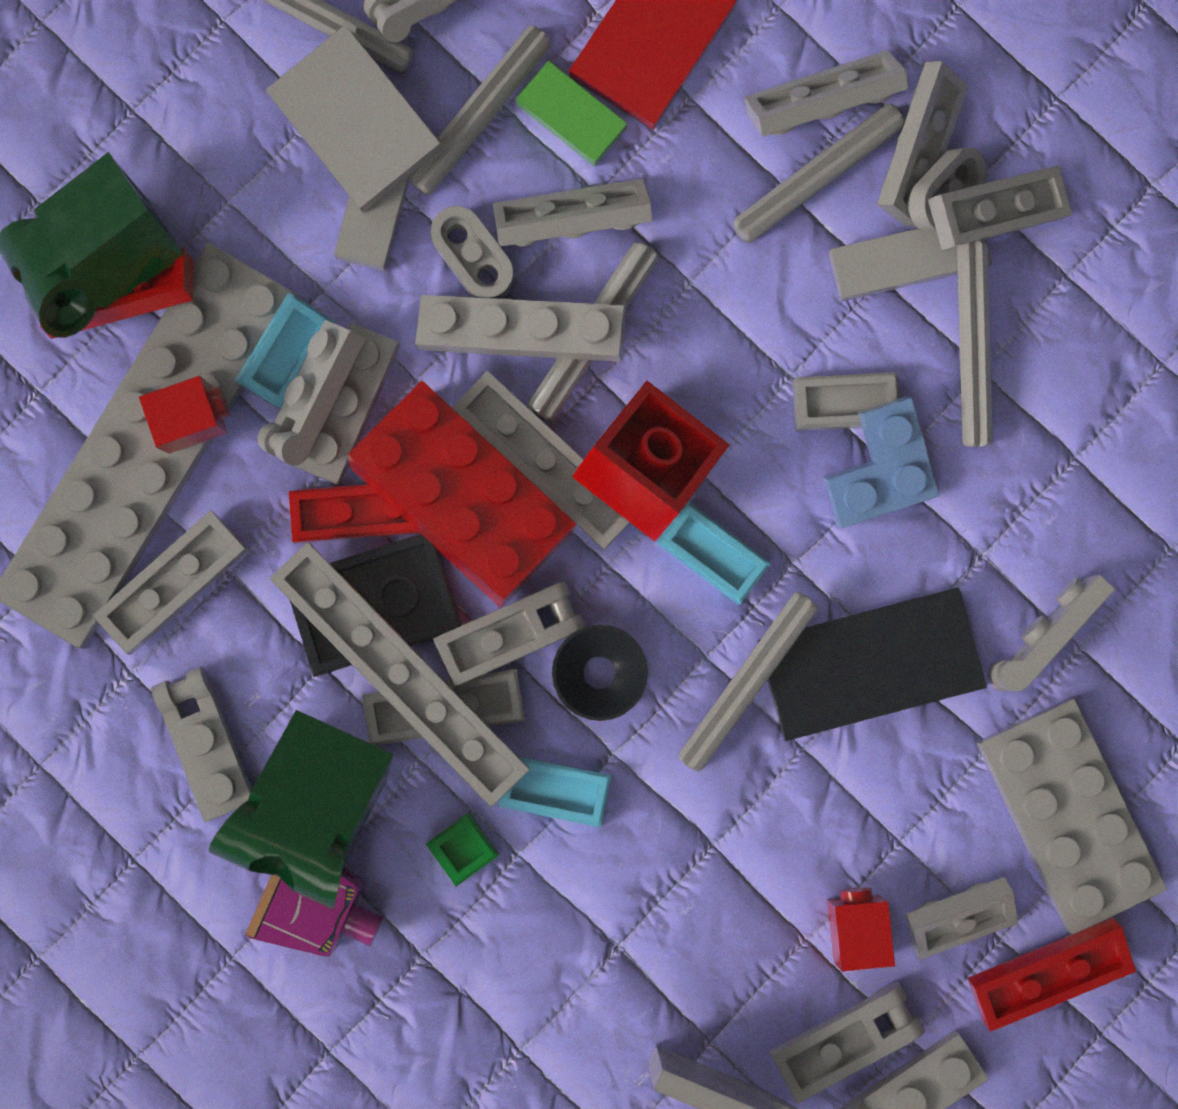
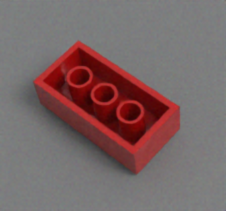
(461, 493)

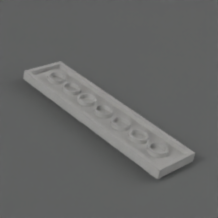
(119, 479)

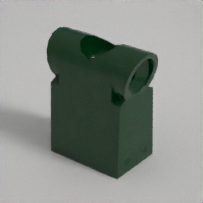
(87, 247)
(306, 808)

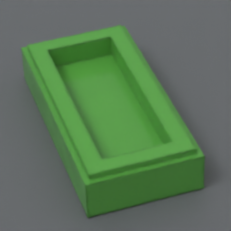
(571, 113)

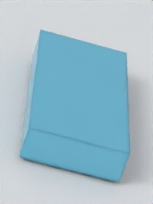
(281, 350)
(713, 553)
(560, 792)

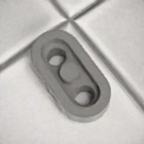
(952, 172)
(473, 255)

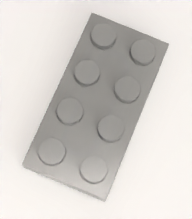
(1071, 816)

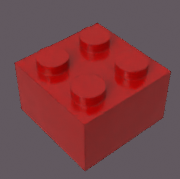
(650, 461)

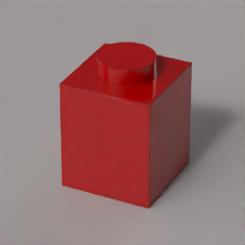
(185, 414)
(860, 930)

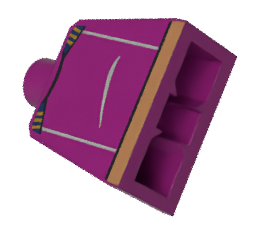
(307, 926)

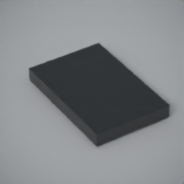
(403, 585)

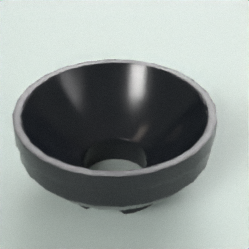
(629, 666)

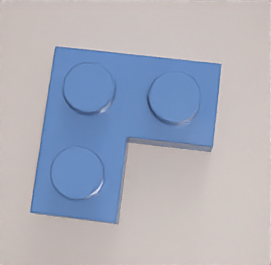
(897, 471)

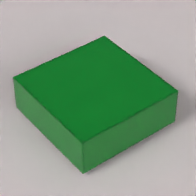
(462, 849)

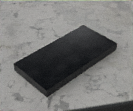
(876, 665)

